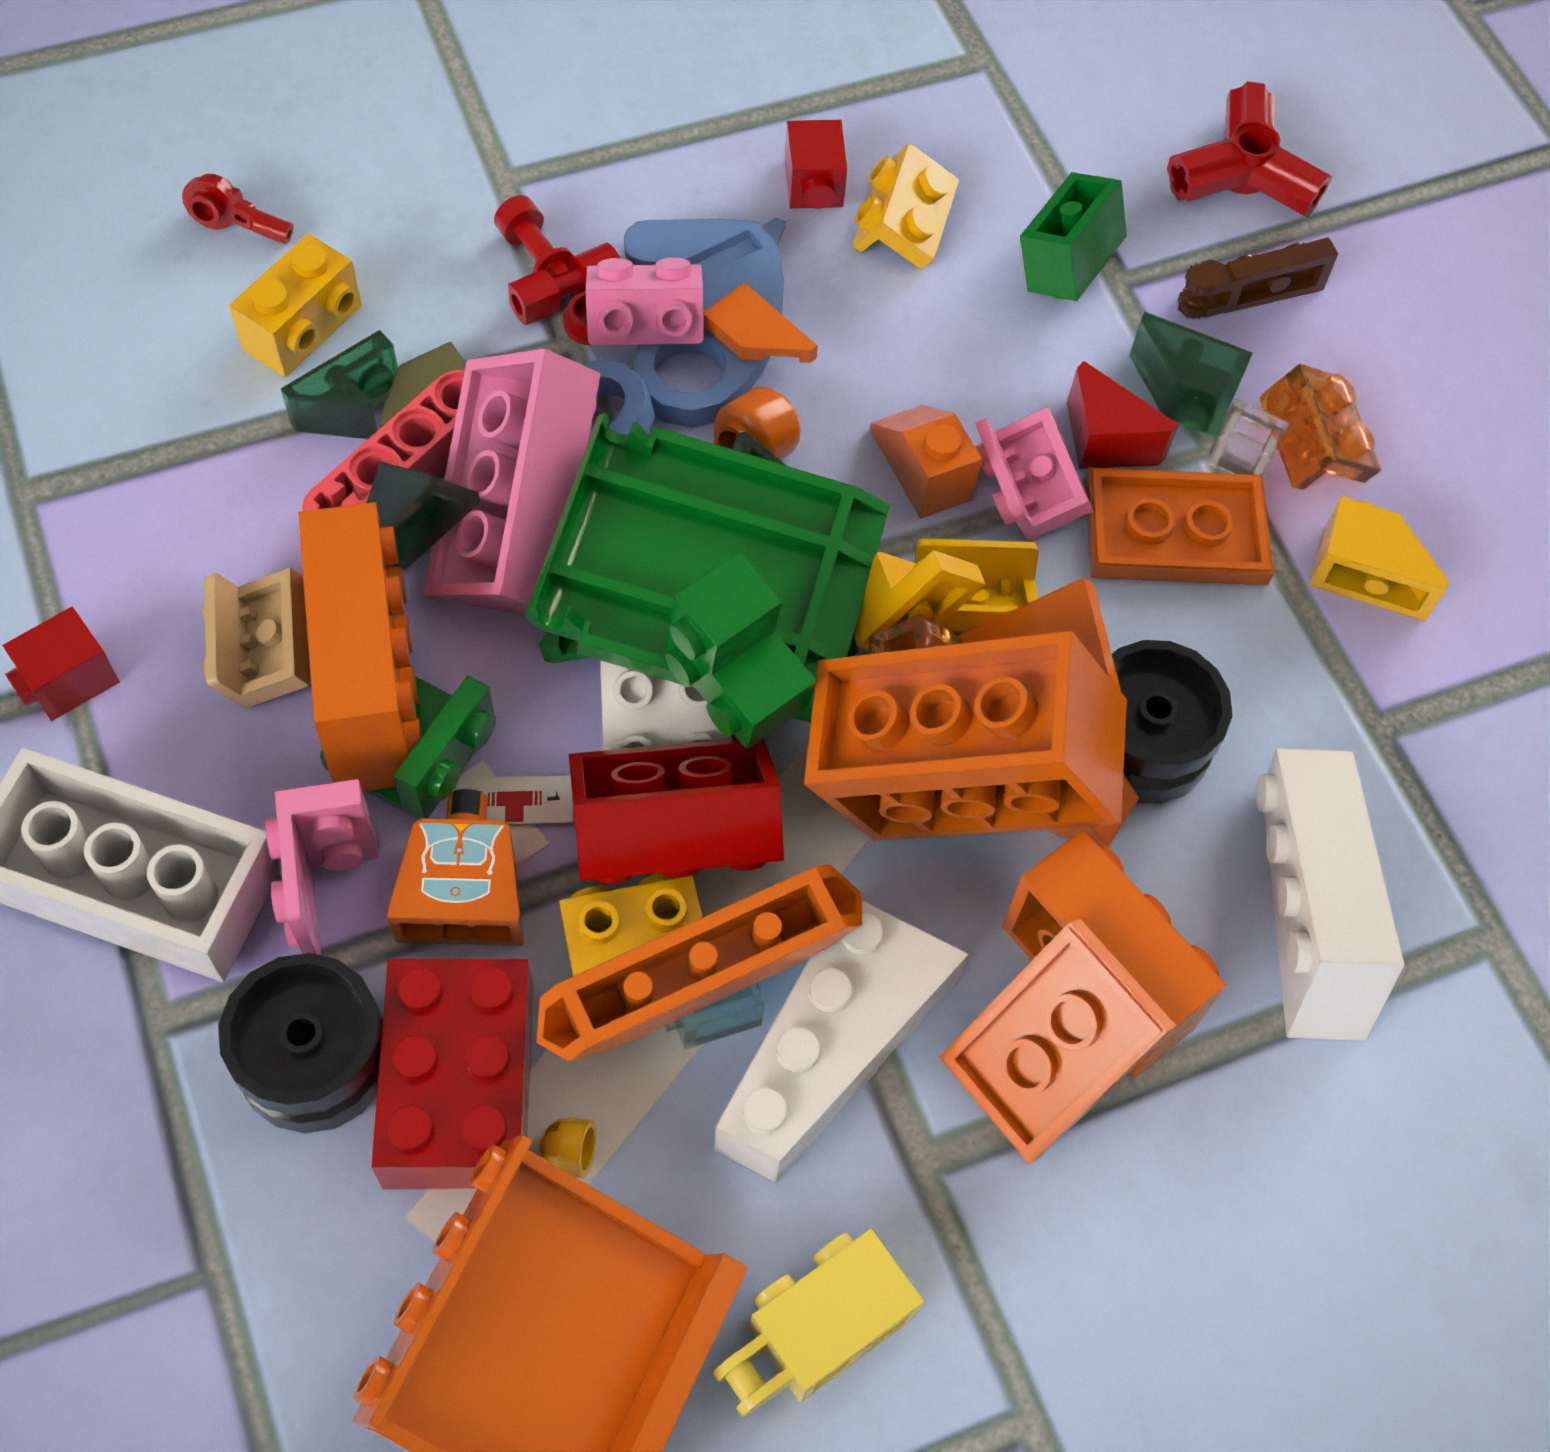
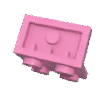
(313, 830)

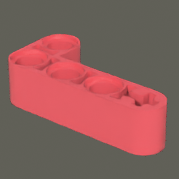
(423, 423)

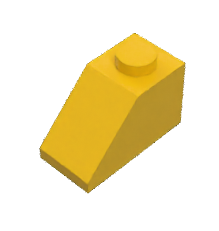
(1377, 560)

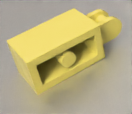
(822, 1321)

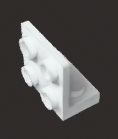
(651, 711)

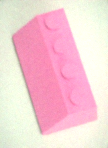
(519, 447)

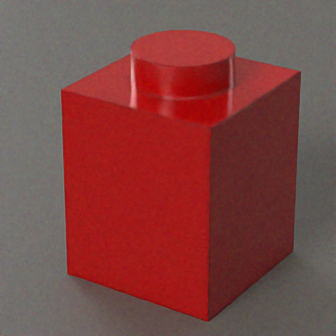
(815, 164)
(59, 664)

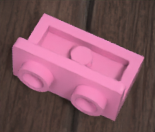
(644, 303)
(1034, 474)

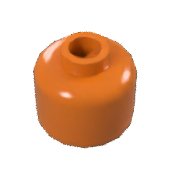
(764, 416)

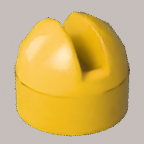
(570, 1145)

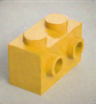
(296, 305)
(611, 922)

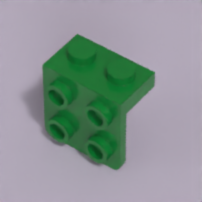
(451, 734)

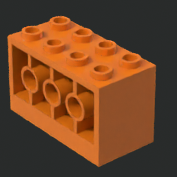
(969, 738)

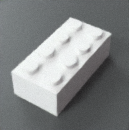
(130, 864)

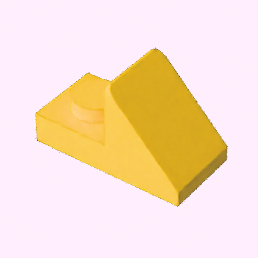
(906, 589)

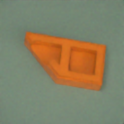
(756, 328)

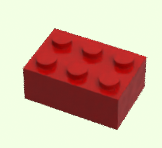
(675, 809)
(450, 1068)

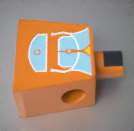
(458, 879)

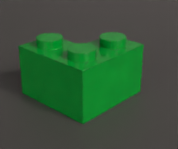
(734, 658)

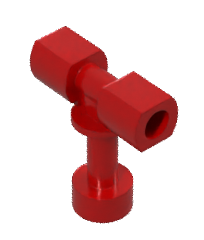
(556, 269)

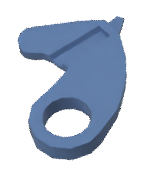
(729, 256)

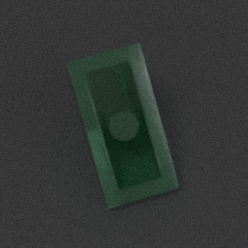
(1188, 372)

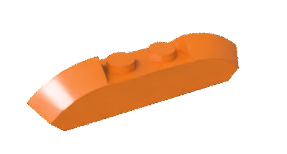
(698, 964)

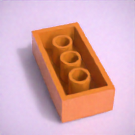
(358, 644)

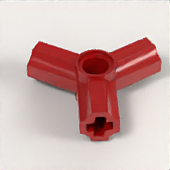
(1248, 158)

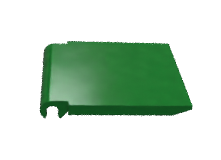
(672, 508)

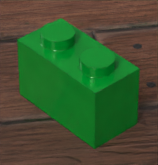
(1073, 236)

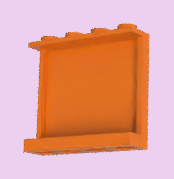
(547, 1323)

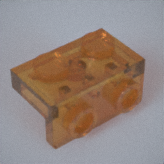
(1322, 429)

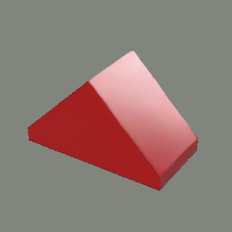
(1115, 425)

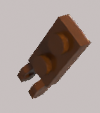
(1257, 279)

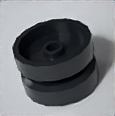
(1173, 717)
(303, 1042)

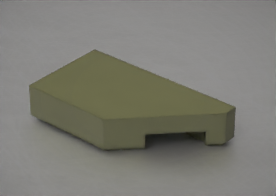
(417, 375)

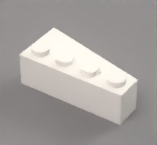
(1327, 896)
(833, 1036)

